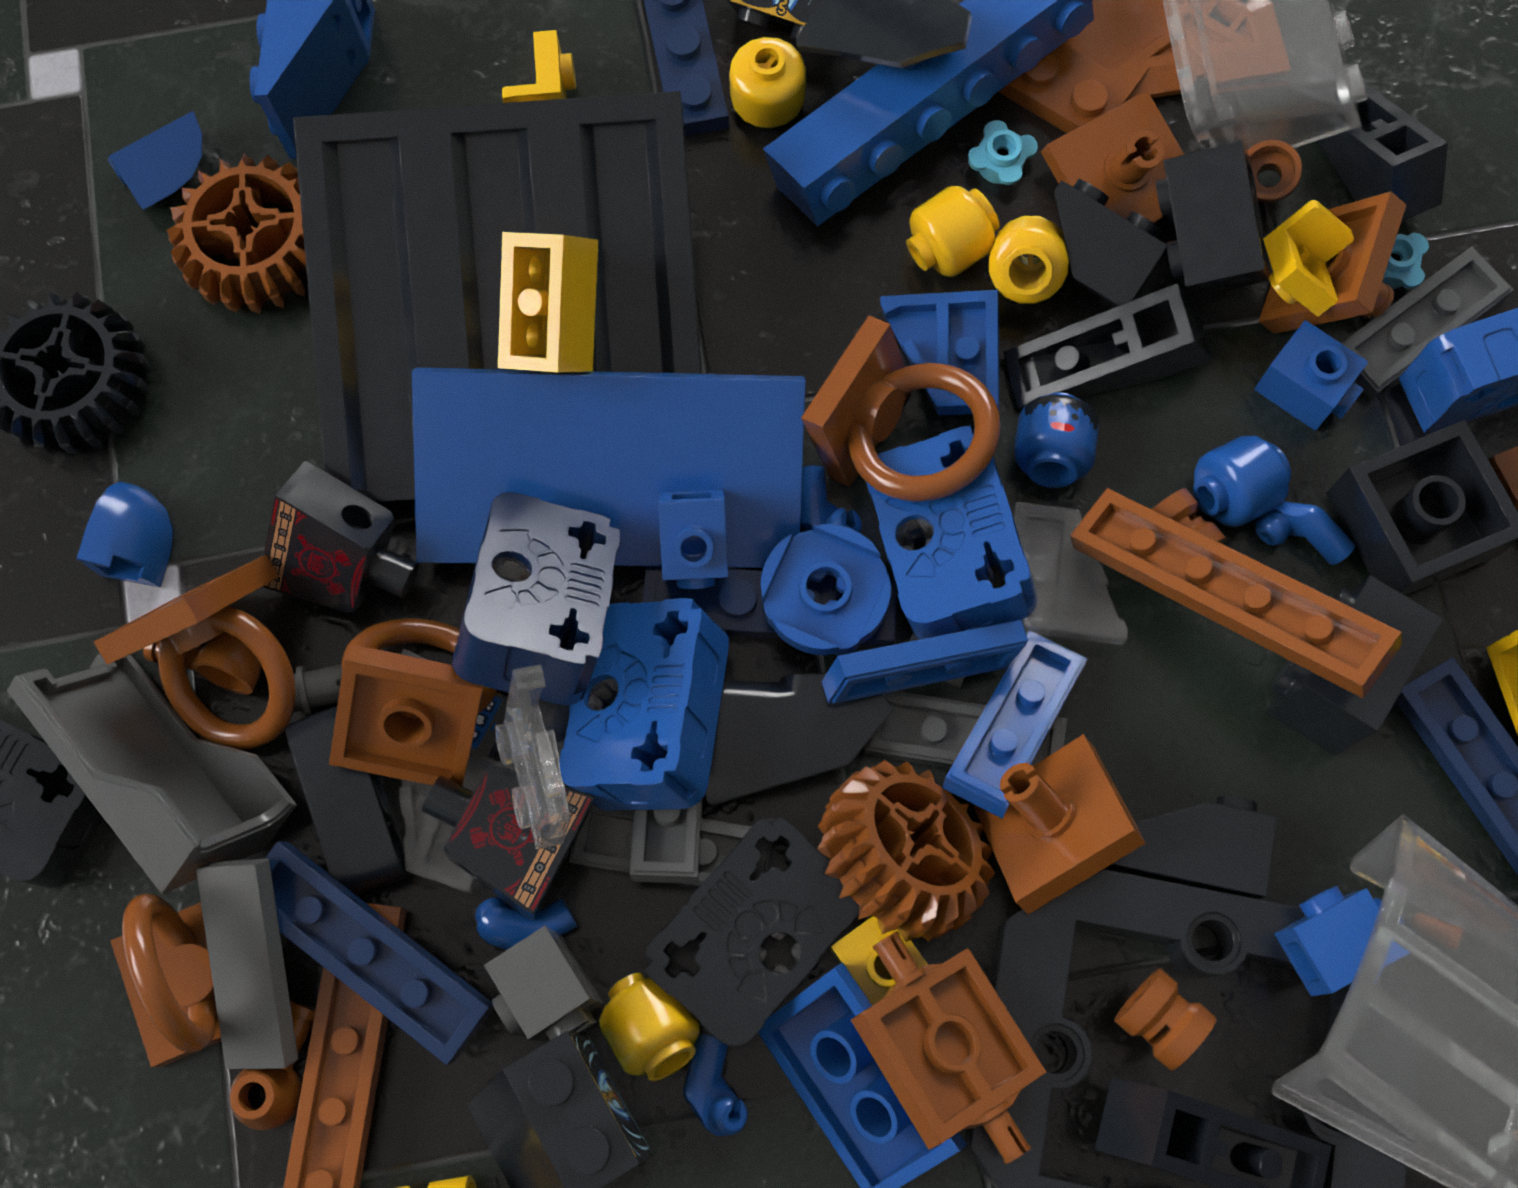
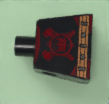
(332, 543)
(492, 845)

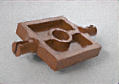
(949, 1048)

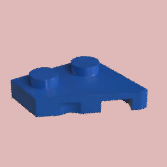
(952, 331)

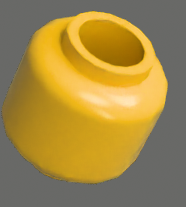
(767, 82)
(952, 230)
(1029, 278)
(648, 1028)

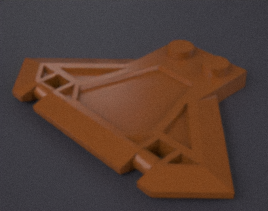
(1102, 66)

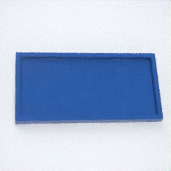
(606, 450)

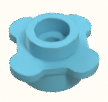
(1001, 168)
(1408, 270)

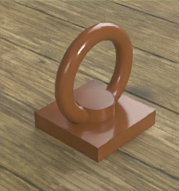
(864, 403)
(195, 620)
(405, 711)
(167, 978)

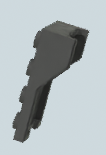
(148, 774)

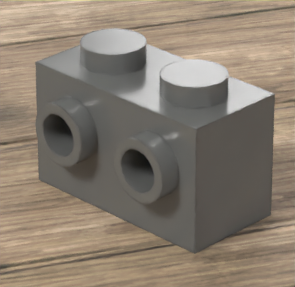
(543, 988)

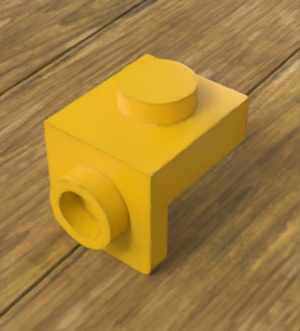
(553, 72)
(1300, 254)

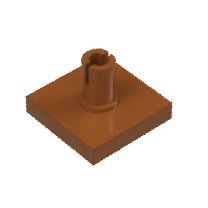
(1119, 156)
(1354, 271)
(1060, 824)

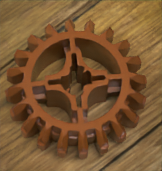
(225, 216)
(905, 851)

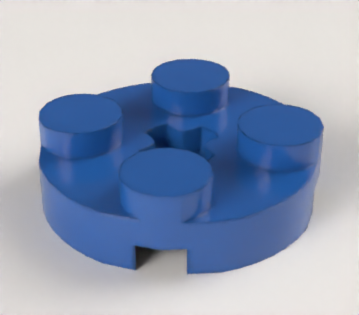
(839, 624)

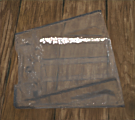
(1430, 1021)

